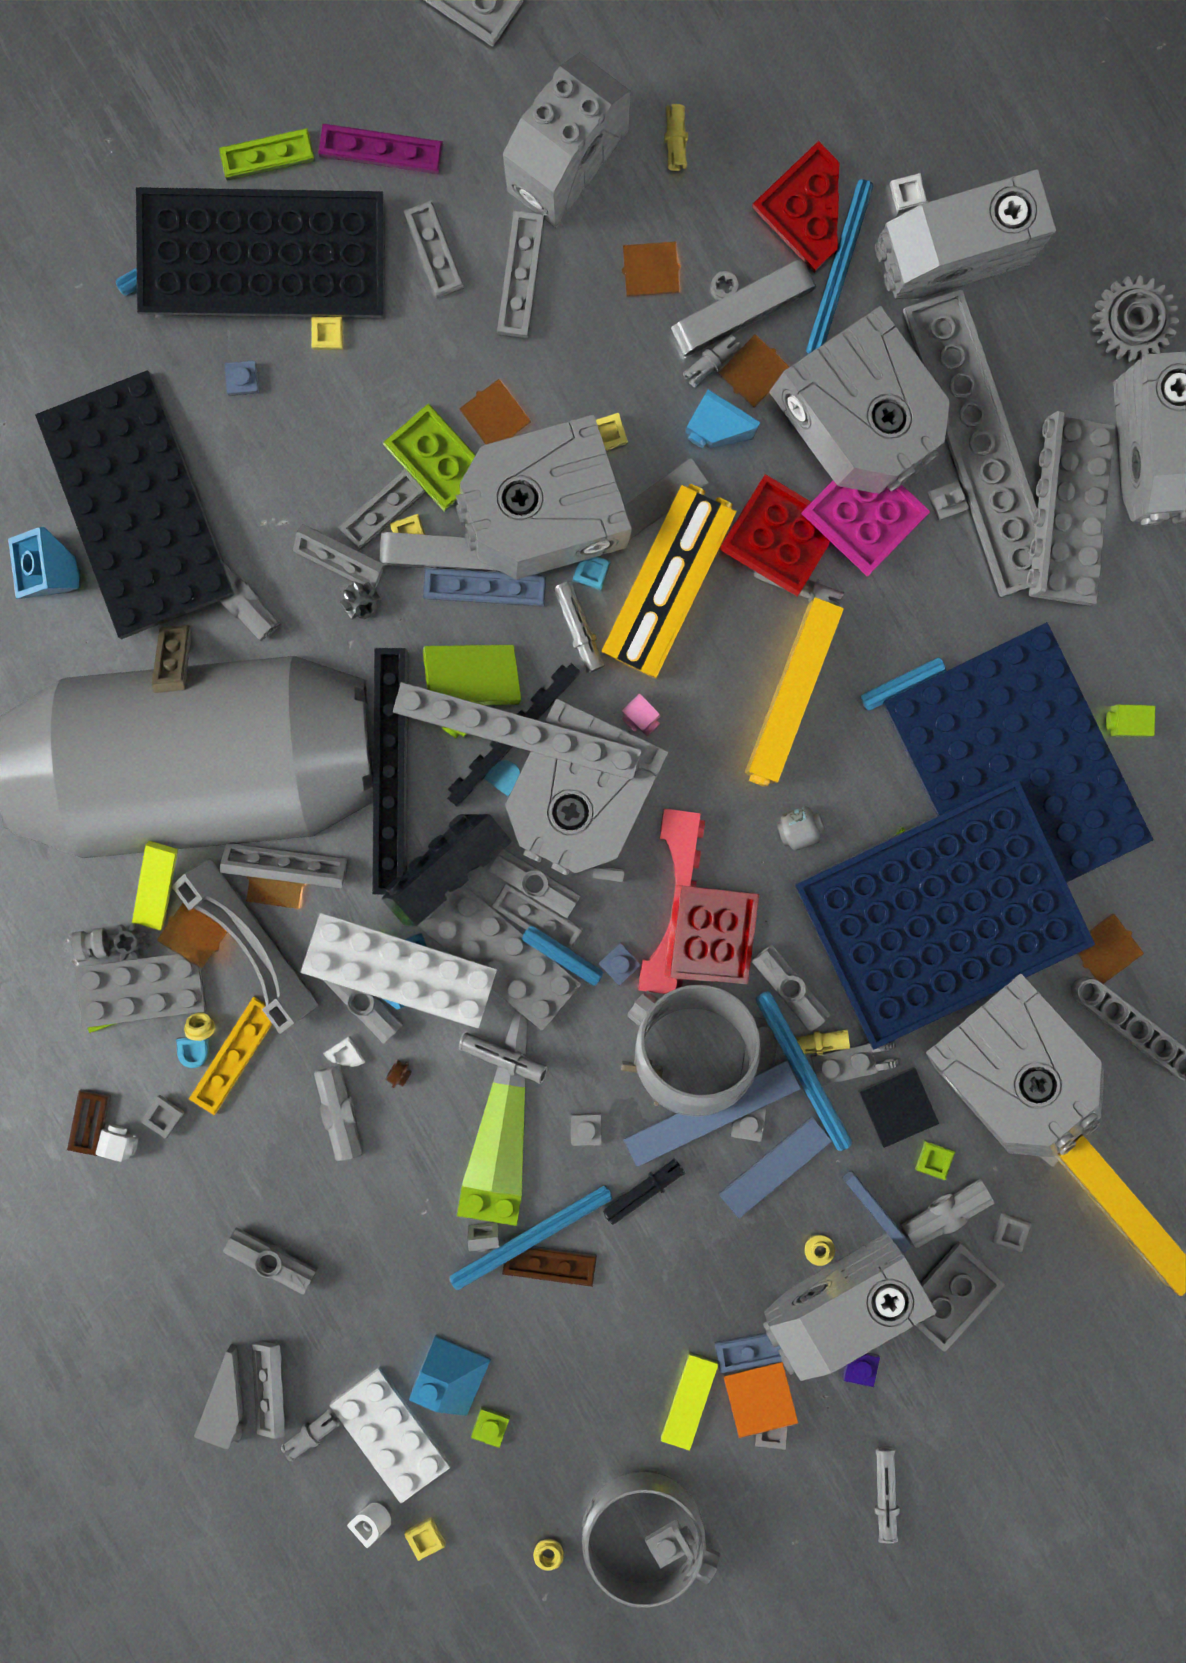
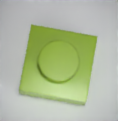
(490, 1427)

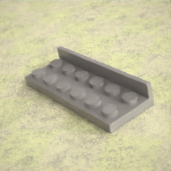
(1070, 510)

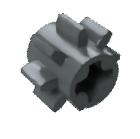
(360, 600)
(121, 937)

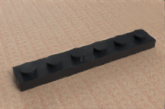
(482, 765)

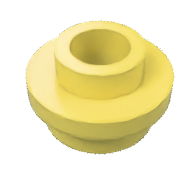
(199, 1027)
(813, 1243)
(548, 1563)

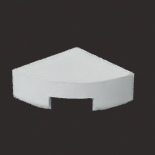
(345, 1054)

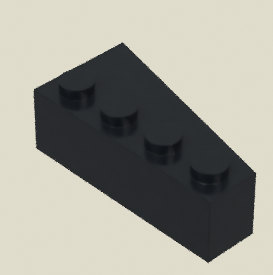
(444, 867)

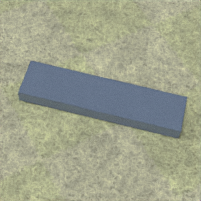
(483, 587)
(775, 1167)
(746, 1352)

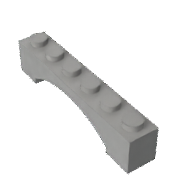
(283, 991)

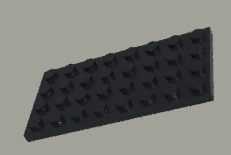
(259, 252)
(134, 504)

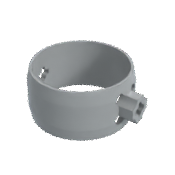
(650, 1009)
(659, 1592)

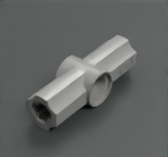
(248, 607)
(518, 871)
(804, 1002)
(375, 1017)
(338, 1113)
(947, 1214)
(251, 1252)

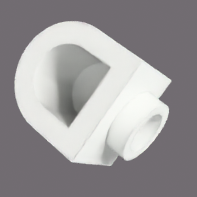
(116, 1143)
(370, 1523)

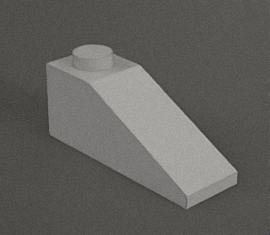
(224, 1408)

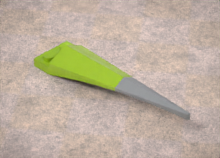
(495, 1168)

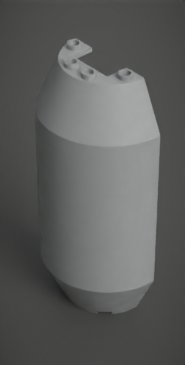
(227, 760)

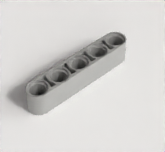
(743, 307)
(429, 552)
(1124, 1019)

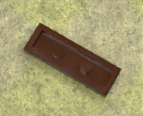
(553, 1266)

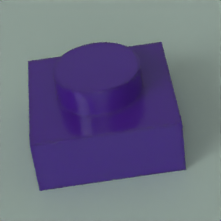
(862, 1370)

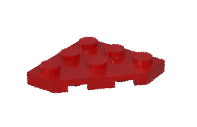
(805, 206)

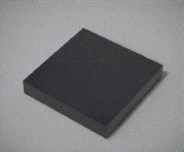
(898, 1107)

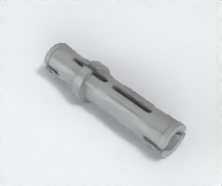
(579, 628)
(534, 1070)
(888, 1529)

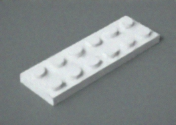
(398, 970)

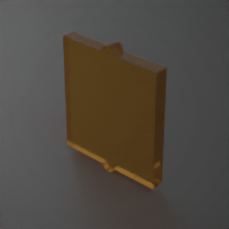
(651, 269)
(753, 370)
(494, 414)
(274, 892)
(192, 935)
(1112, 949)

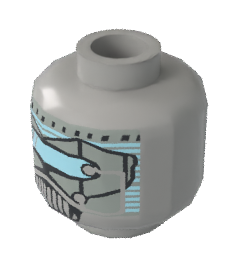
(800, 828)

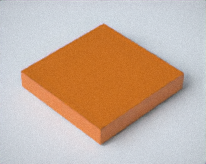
(760, 1400)

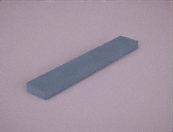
(682, 1129)

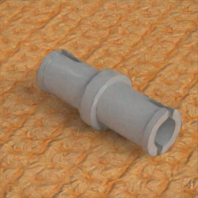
(712, 360)
(310, 1435)

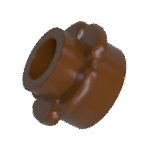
(398, 1073)

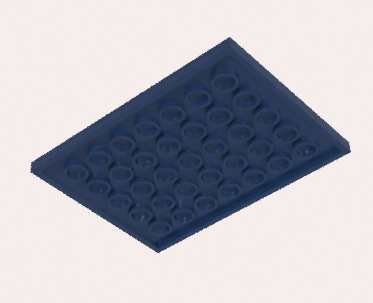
(1024, 720)
(944, 913)

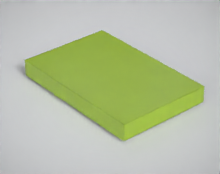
(432, 455)
(474, 673)

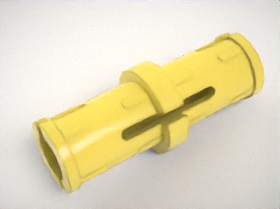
(676, 137)
(824, 1042)

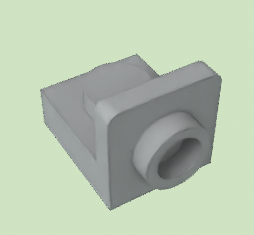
(670, 1543)

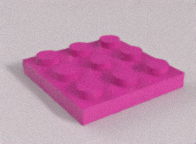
(865, 523)

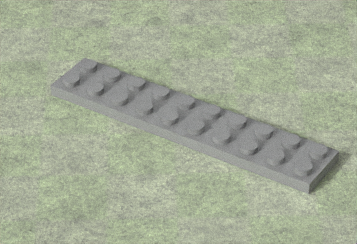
(978, 436)

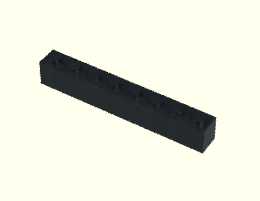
(389, 770)

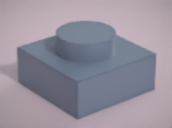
(241, 378)
(619, 964)

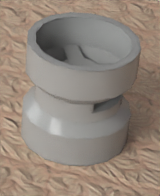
(90, 944)

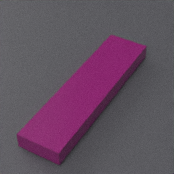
(380, 149)

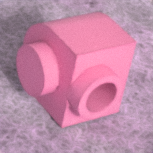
(641, 715)

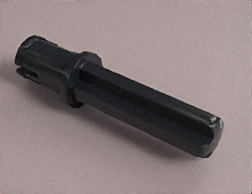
(644, 1191)

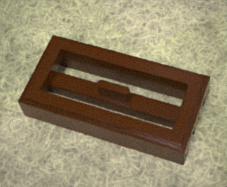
(94, 1097)

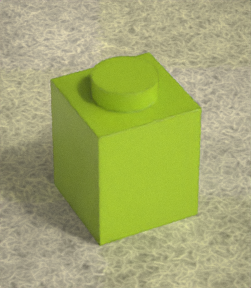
(1131, 721)

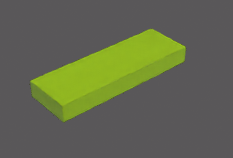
(267, 154)

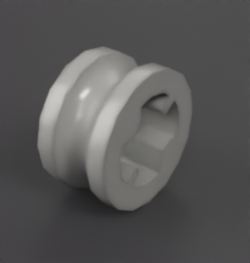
(728, 277)

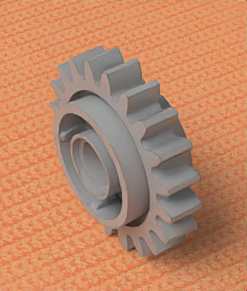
(1146, 303)

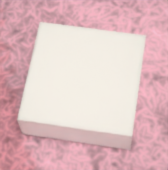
(908, 192)

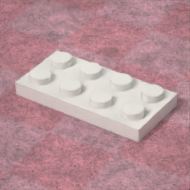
(390, 1435)

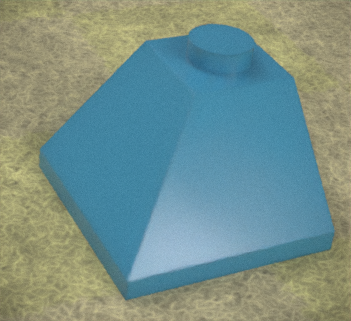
(719, 423)
(42, 565)
(449, 1378)

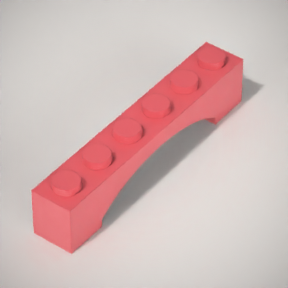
(681, 833)

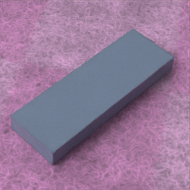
(877, 1211)

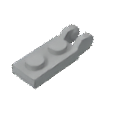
(851, 1063)

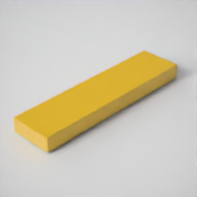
(232, 1057)

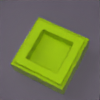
(935, 1160)

